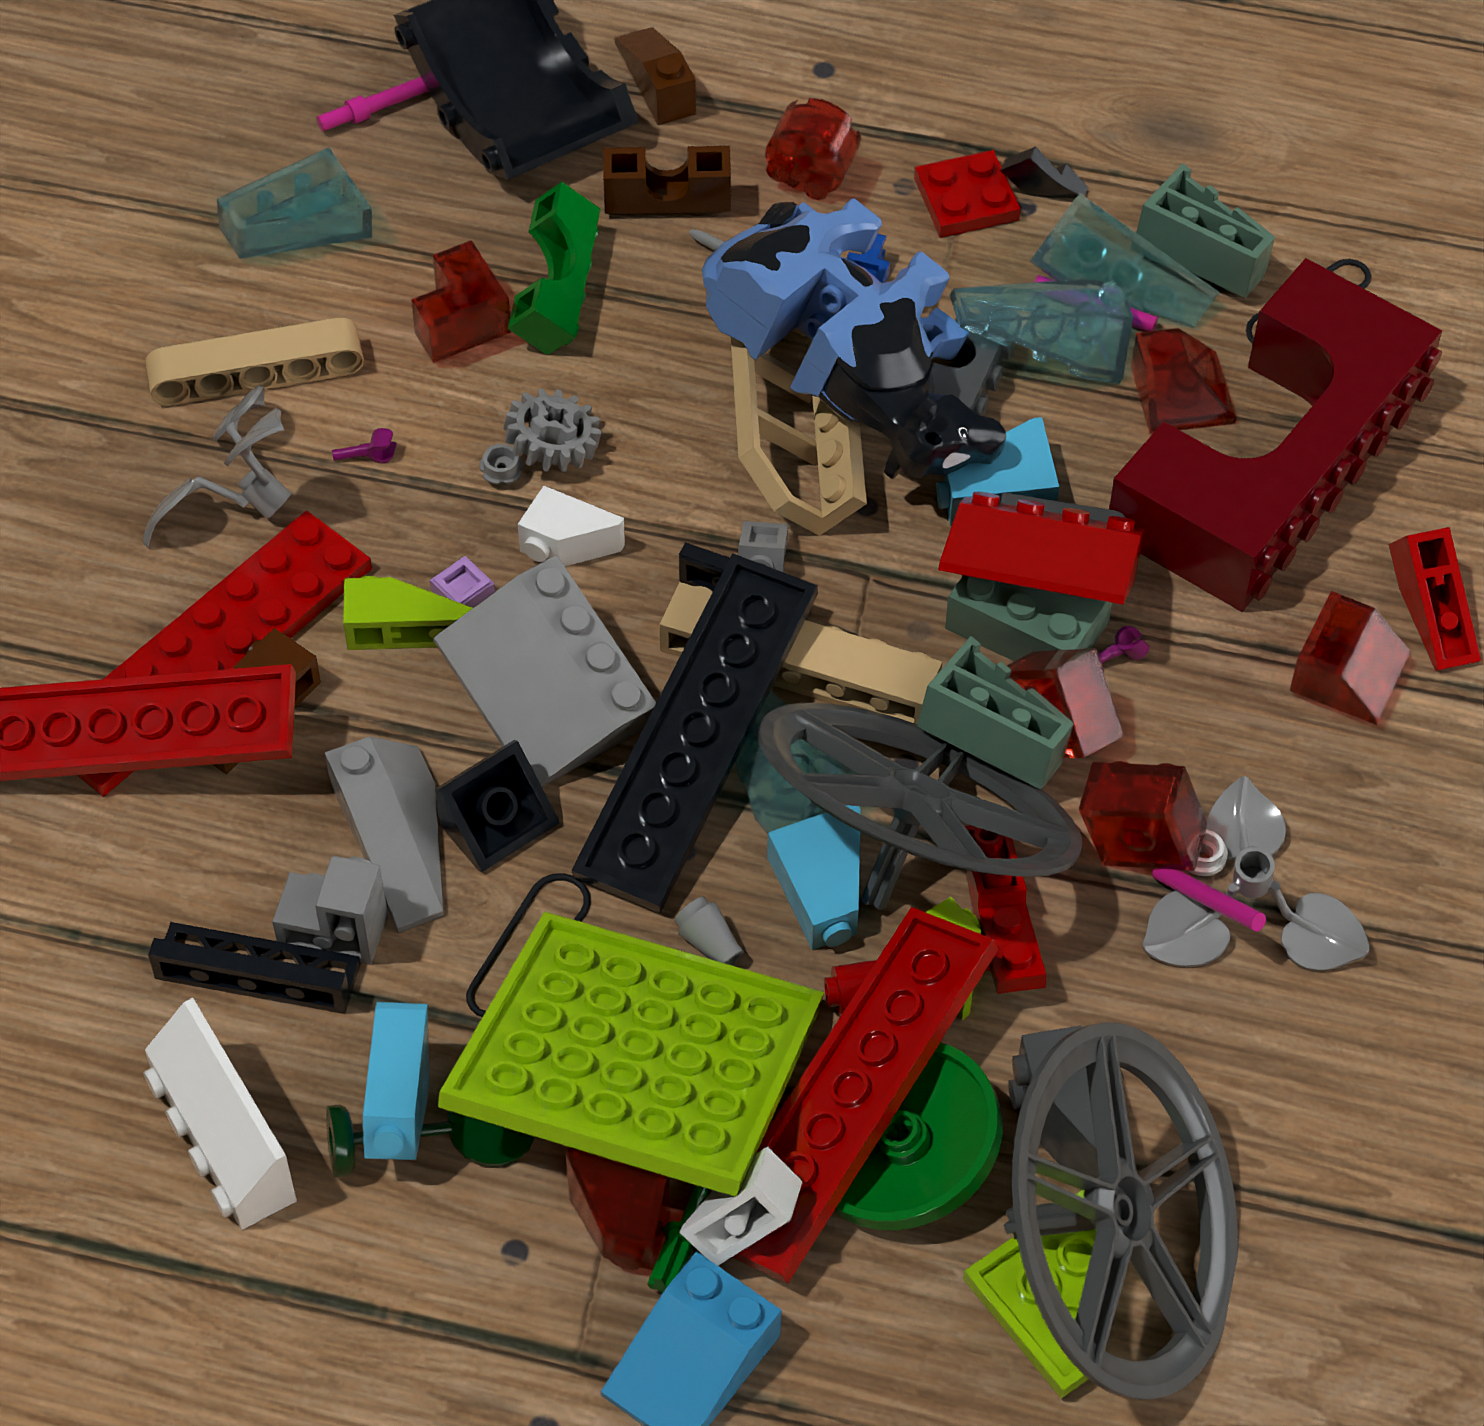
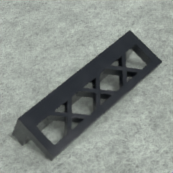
(254, 974)

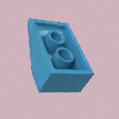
(693, 1348)

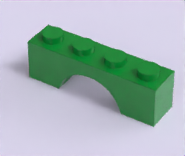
(565, 231)

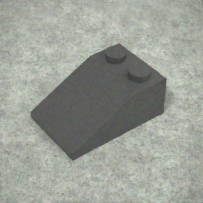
(1069, 1123)

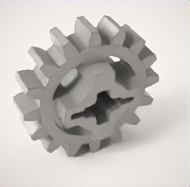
(552, 430)

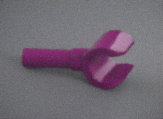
(379, 449)
(1123, 645)

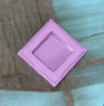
(463, 583)

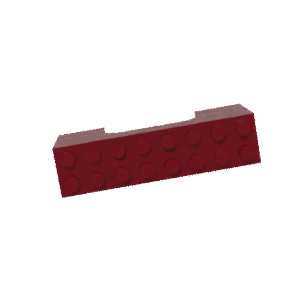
(1240, 519)

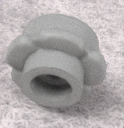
(497, 457)

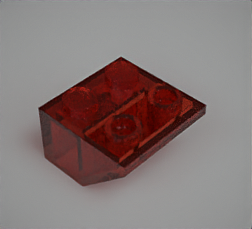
(1350, 659)

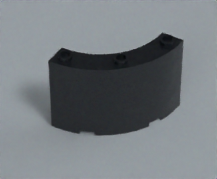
(511, 81)

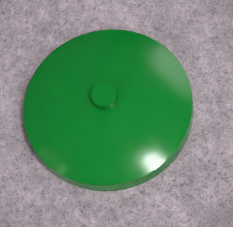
(932, 1149)

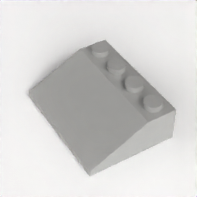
(546, 671)

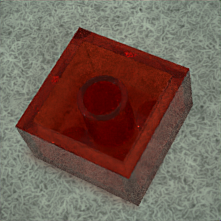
(1143, 815)

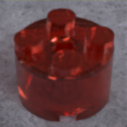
(812, 147)

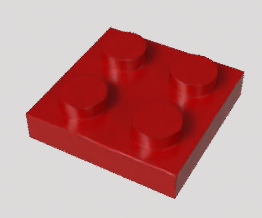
(966, 193)

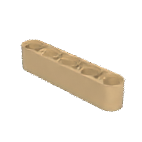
(246, 360)

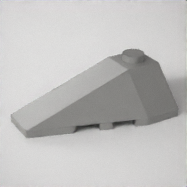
(394, 821)

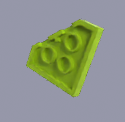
(1006, 1293)

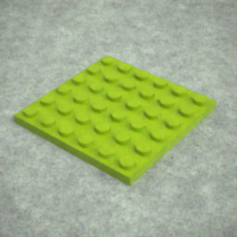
(634, 1053)

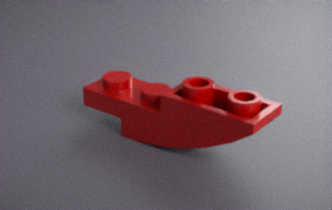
(1004, 916)

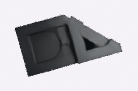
(1038, 177)

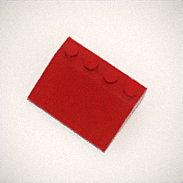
(1043, 548)

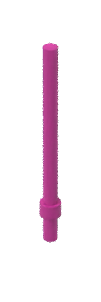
(360, 108)

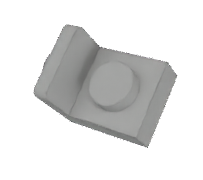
(764, 543)

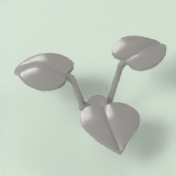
(258, 485)
(1189, 934)

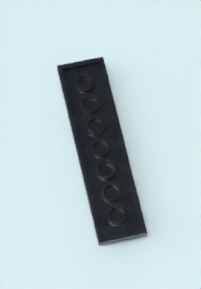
(695, 733)

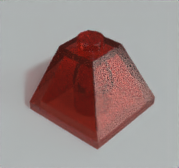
(1179, 381)
(619, 1207)

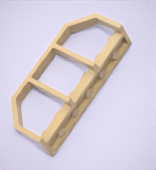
(835, 448)

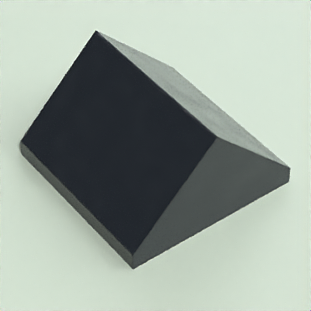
(494, 807)

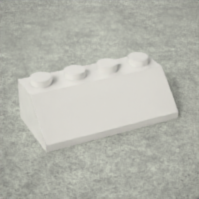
(219, 1119)

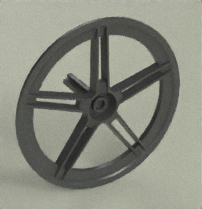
(916, 795)
(1123, 1211)

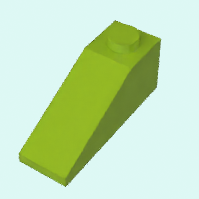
(394, 614)

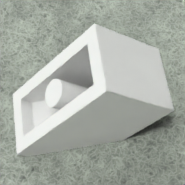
(568, 529)
(731, 1223)

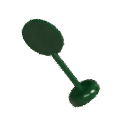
(473, 1138)

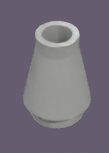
(707, 931)

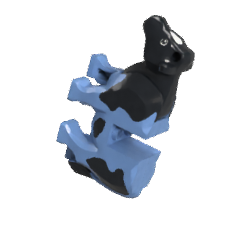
(866, 335)

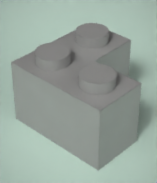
(336, 910)

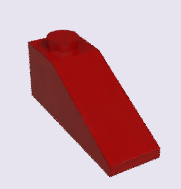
(1436, 596)

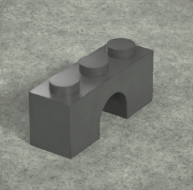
(978, 376)

